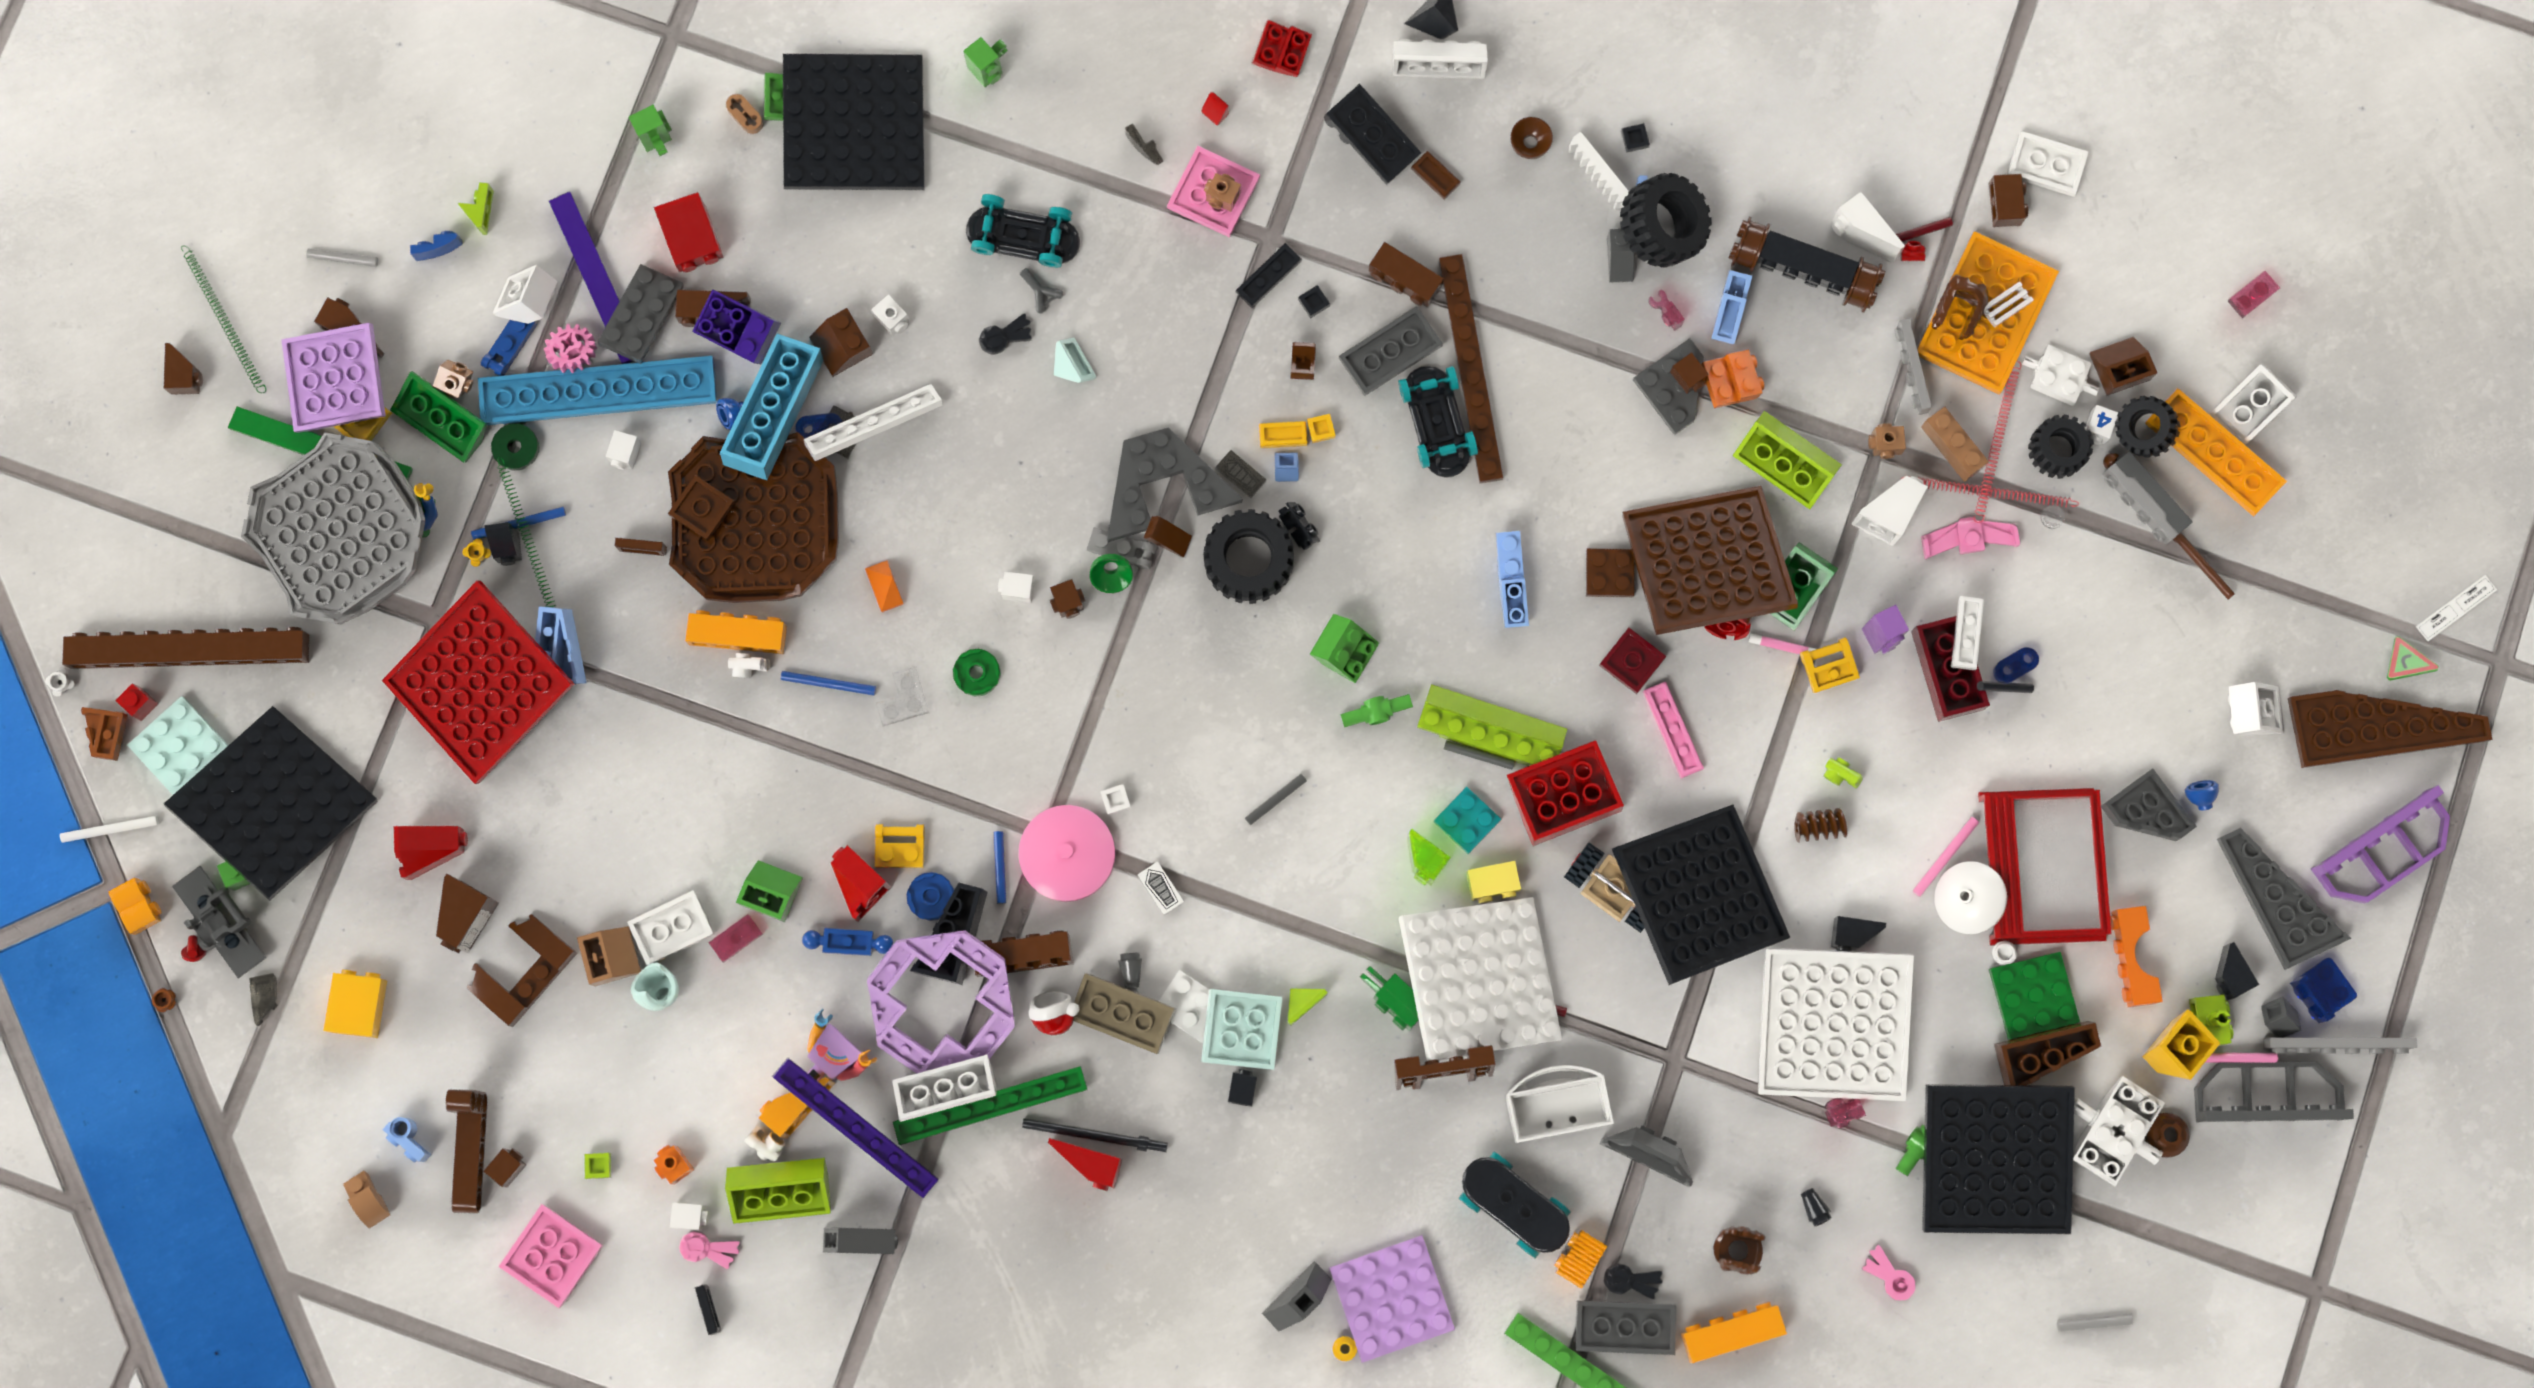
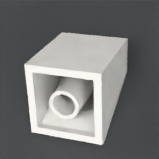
(1892, 510)

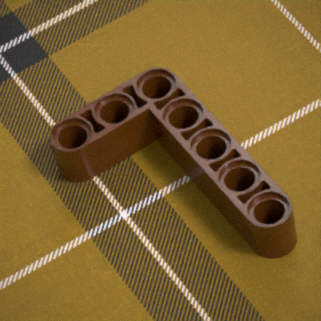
(469, 1148)

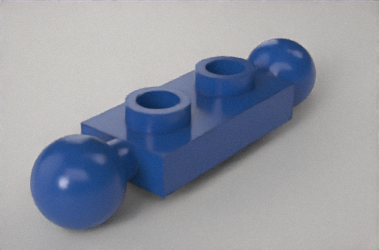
(847, 942)

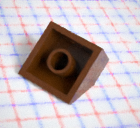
(840, 342)

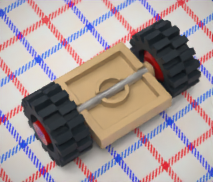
(1606, 887)

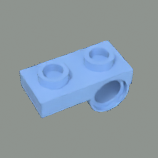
(414, 1150)

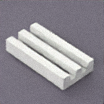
(2023, 293)

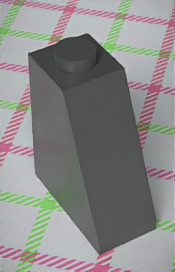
(859, 1240)

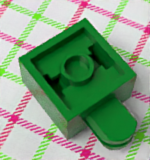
(1393, 998)

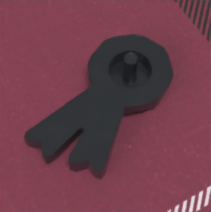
(994, 339)
(1621, 1279)

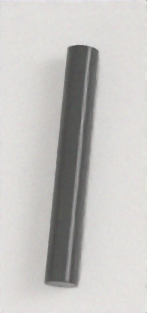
(1479, 755)
(1275, 799)

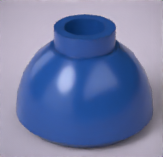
(727, 411)
(2202, 793)

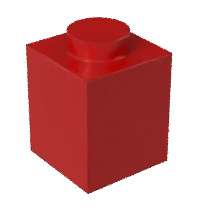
(136, 702)

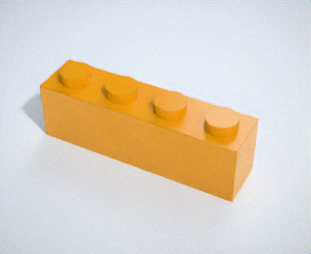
(736, 633)
(1733, 1333)

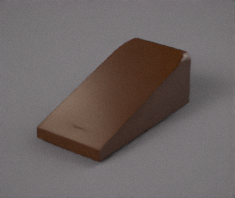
(1167, 536)

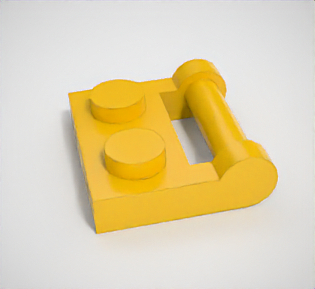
(1831, 673)
(899, 854)

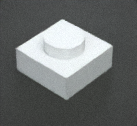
(1115, 799)

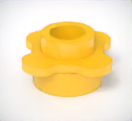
(476, 545)

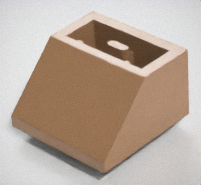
(609, 955)

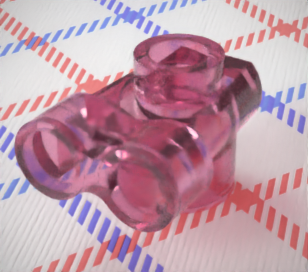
(1841, 1113)

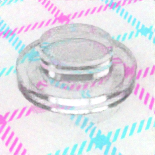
(2052, 517)

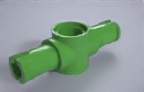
(1376, 710)
(1914, 1152)

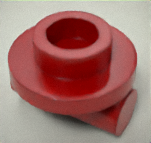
(1913, 252)
(193, 951)

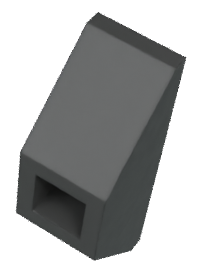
(1298, 1298)

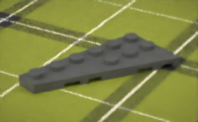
(2283, 908)

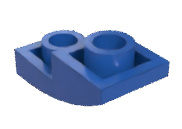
(442, 244)

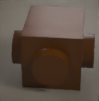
(1067, 599)

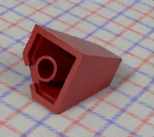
(426, 847)
(858, 882)

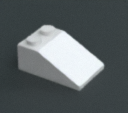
(1865, 228)
(2253, 404)

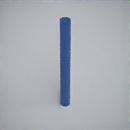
(531, 519)
(828, 683)

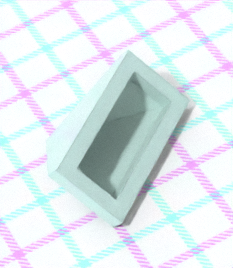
(1071, 362)

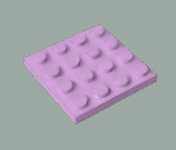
(333, 377)
(1392, 1298)

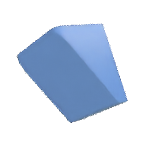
(1286, 467)

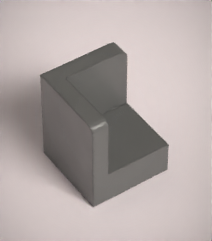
(2281, 1018)

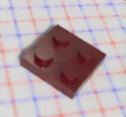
(1632, 660)

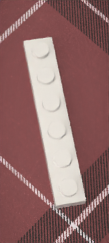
(873, 422)

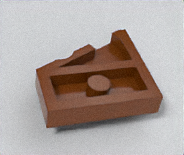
(104, 732)

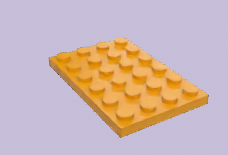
(1989, 352)

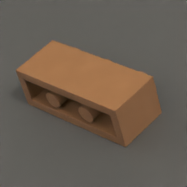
(1954, 444)

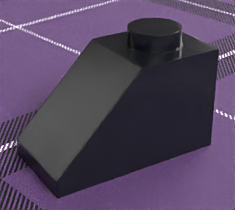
(504, 543)
(1853, 933)
(2233, 973)

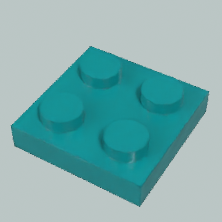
(1467, 820)

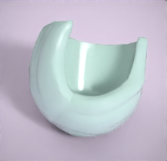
(651, 984)

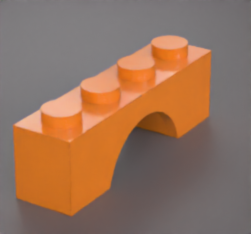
(2139, 986)

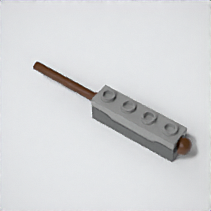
(2155, 508)

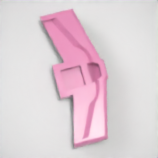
(1969, 537)

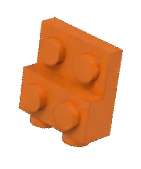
(1733, 379)

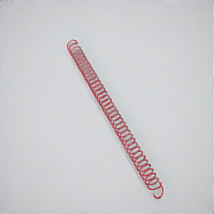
(2003, 416)
(1951, 485)

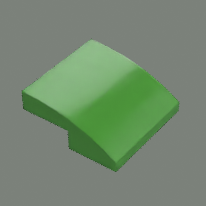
(773, 96)

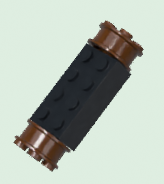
(1807, 263)

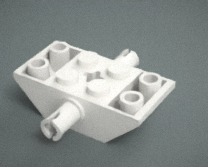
(2133, 1114)

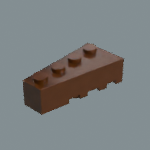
(1034, 951)
(2036, 1055)

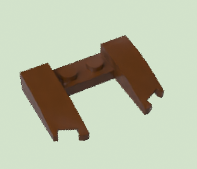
(553, 959)
(1478, 1061)

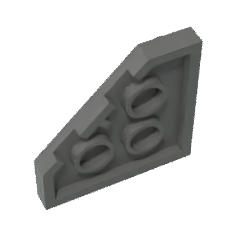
(1665, 393)
(2149, 809)

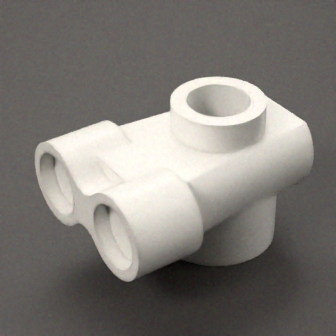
(743, 665)
(767, 1146)

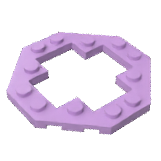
(933, 951)

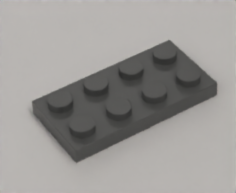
(640, 314)
(1390, 351)
(1625, 1327)

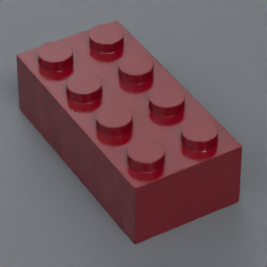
(1950, 688)

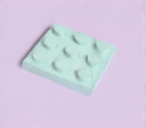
(177, 745)
(1241, 1029)

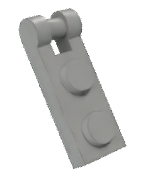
(1125, 547)

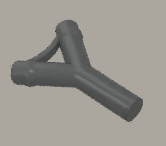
(1040, 291)

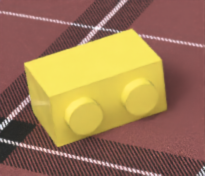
(1493, 881)

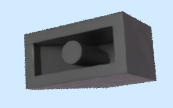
(1619, 257)

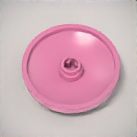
(1066, 853)

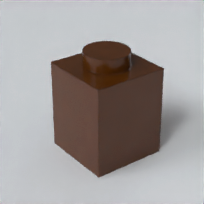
(1689, 373)
(505, 1167)

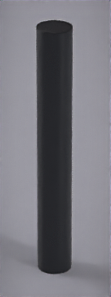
(2005, 687)

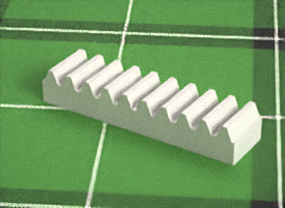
(1600, 170)

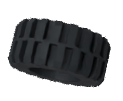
(1687, 211)
(1248, 525)

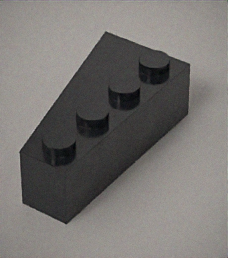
(959, 914)

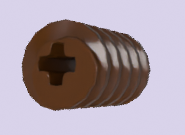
(1819, 824)

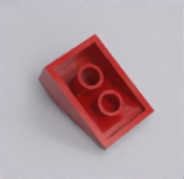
(1093, 1165)

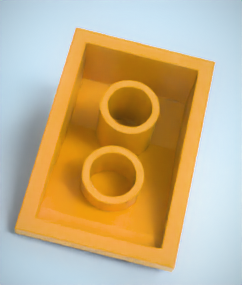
(787, 1112)

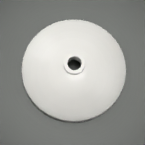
(1985, 902)

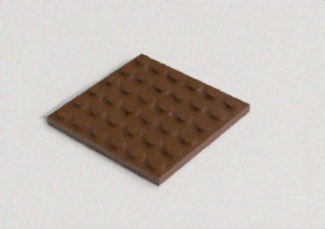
(1709, 560)

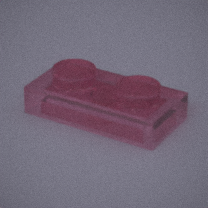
(2253, 294)
(735, 938)

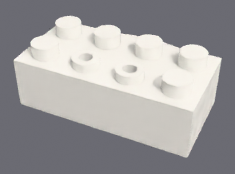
(1556, 1102)

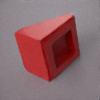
(1215, 108)

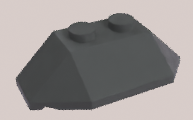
(1652, 1152)

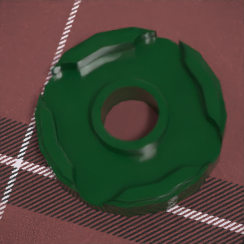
(515, 433)

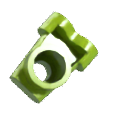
(1838, 771)

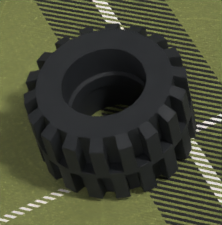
(2129, 418)
(2073, 433)

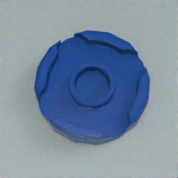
(929, 895)

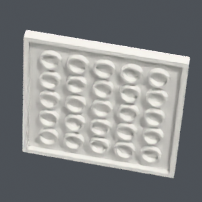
(1480, 978)
(1835, 1024)

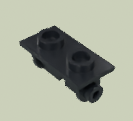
(1305, 531)

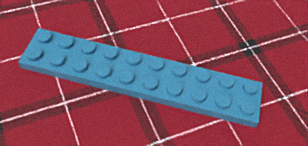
(597, 390)

